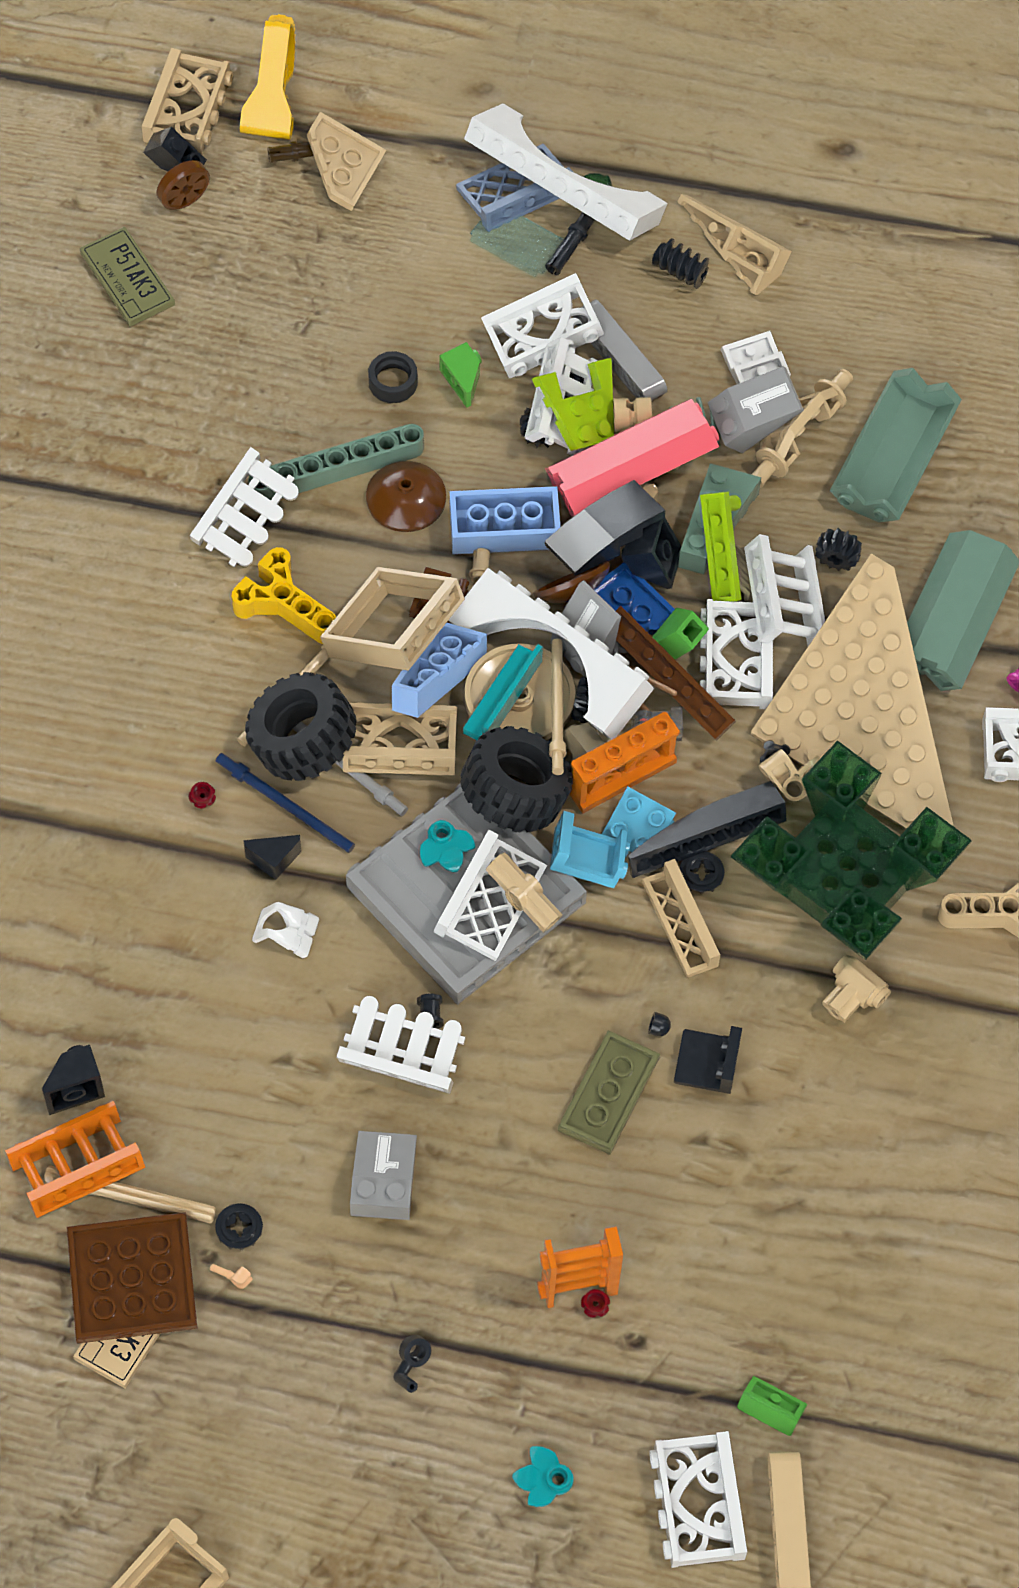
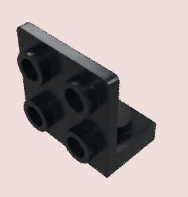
(708, 1060)

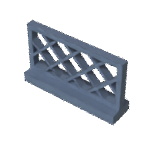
(504, 209)

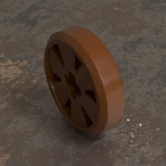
(183, 185)

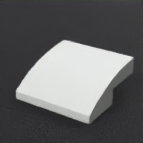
(753, 357)

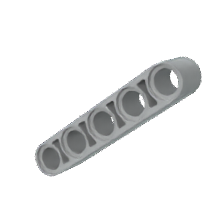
(626, 358)

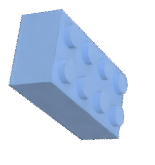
(503, 519)

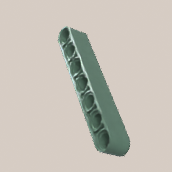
(347, 454)

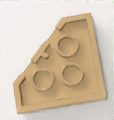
(343, 159)

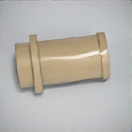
(480, 563)

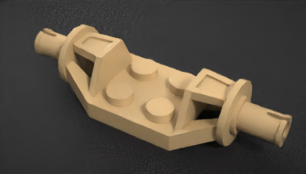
(779, 448)

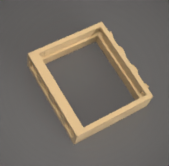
(443, 597)

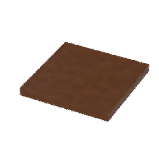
(131, 1278)

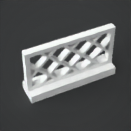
(466, 891)

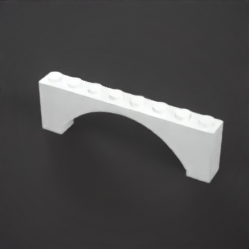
(621, 210)
(612, 685)

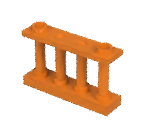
(85, 1179)
(581, 1267)

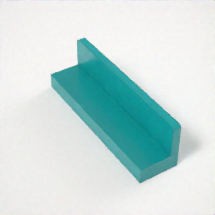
(504, 691)

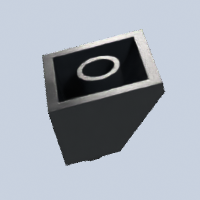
(654, 555)
(73, 1080)

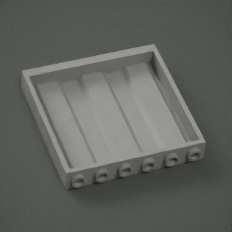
(413, 897)

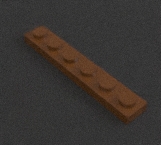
(672, 674)

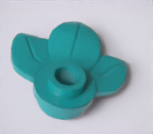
(448, 849)
(538, 1477)

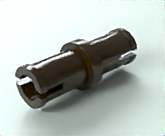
(292, 151)

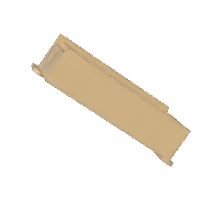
(174, 1533)

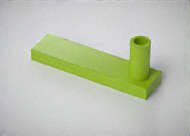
(721, 544)

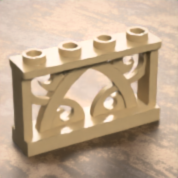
(176, 72)
(409, 760)

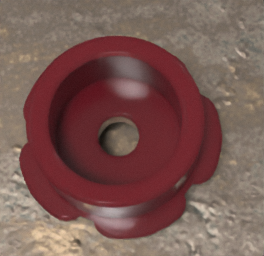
(202, 788)
(599, 1296)

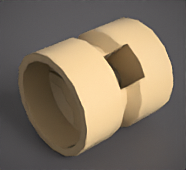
(630, 413)

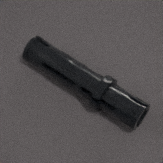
(576, 233)

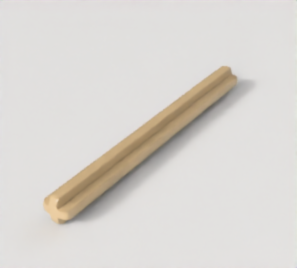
(148, 1199)

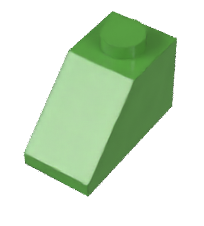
(462, 371)

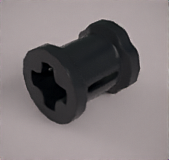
(431, 1004)

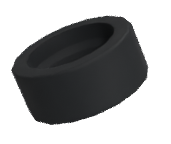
(393, 360)

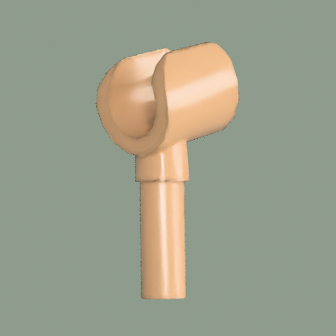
(240, 1278)

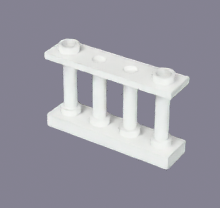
(765, 592)

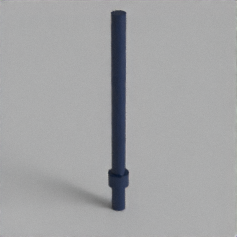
(242, 773)

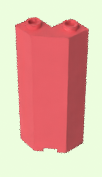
(633, 455)

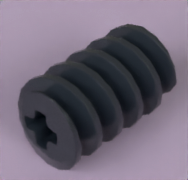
(681, 263)

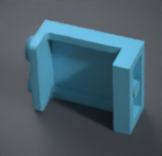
(588, 853)

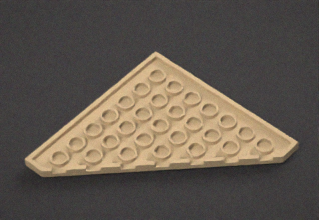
(866, 692)

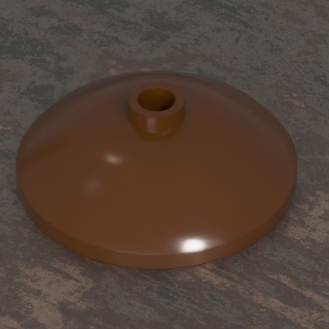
(409, 507)
(563, 588)

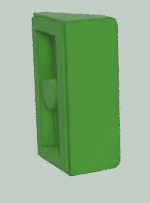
(771, 1406)

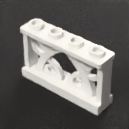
(526, 309)
(760, 681)
(1007, 723)
(718, 1462)

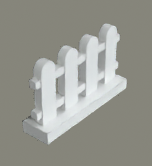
(562, 360)
(246, 495)
(387, 1045)

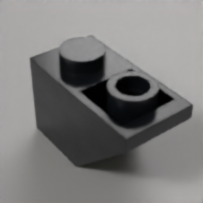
(169, 149)

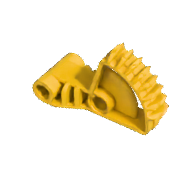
(267, 107)

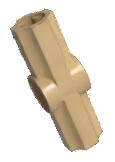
(524, 892)

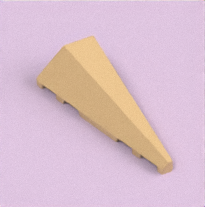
(751, 254)

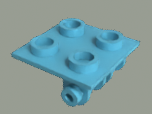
(639, 817)

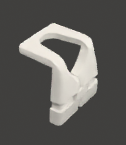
(295, 935)

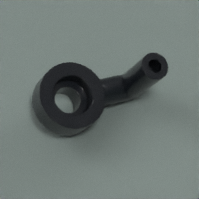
(414, 1359)

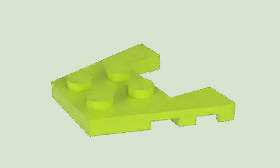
(584, 417)

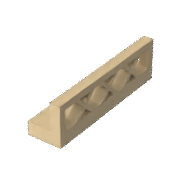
(689, 911)

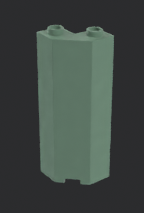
(895, 446)
(959, 606)

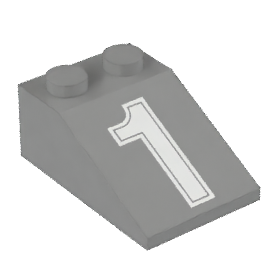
(755, 408)
(592, 615)
(383, 1175)

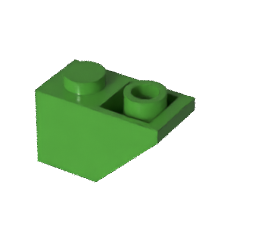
(680, 632)

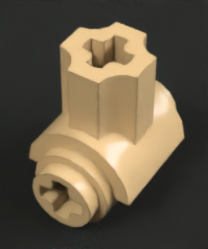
(854, 988)

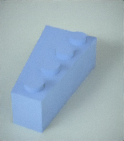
(438, 669)

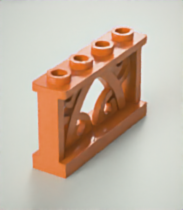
(624, 762)

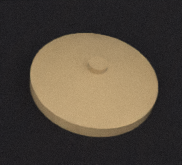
(534, 704)

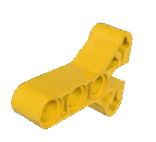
(253, 599)

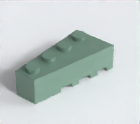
(718, 479)

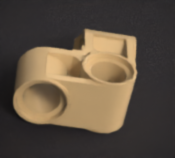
(781, 771)

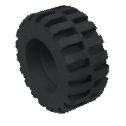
(315, 746)
(501, 797)

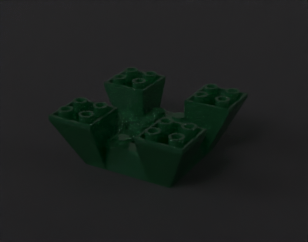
(892, 864)

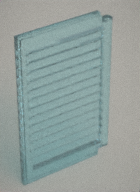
(519, 243)

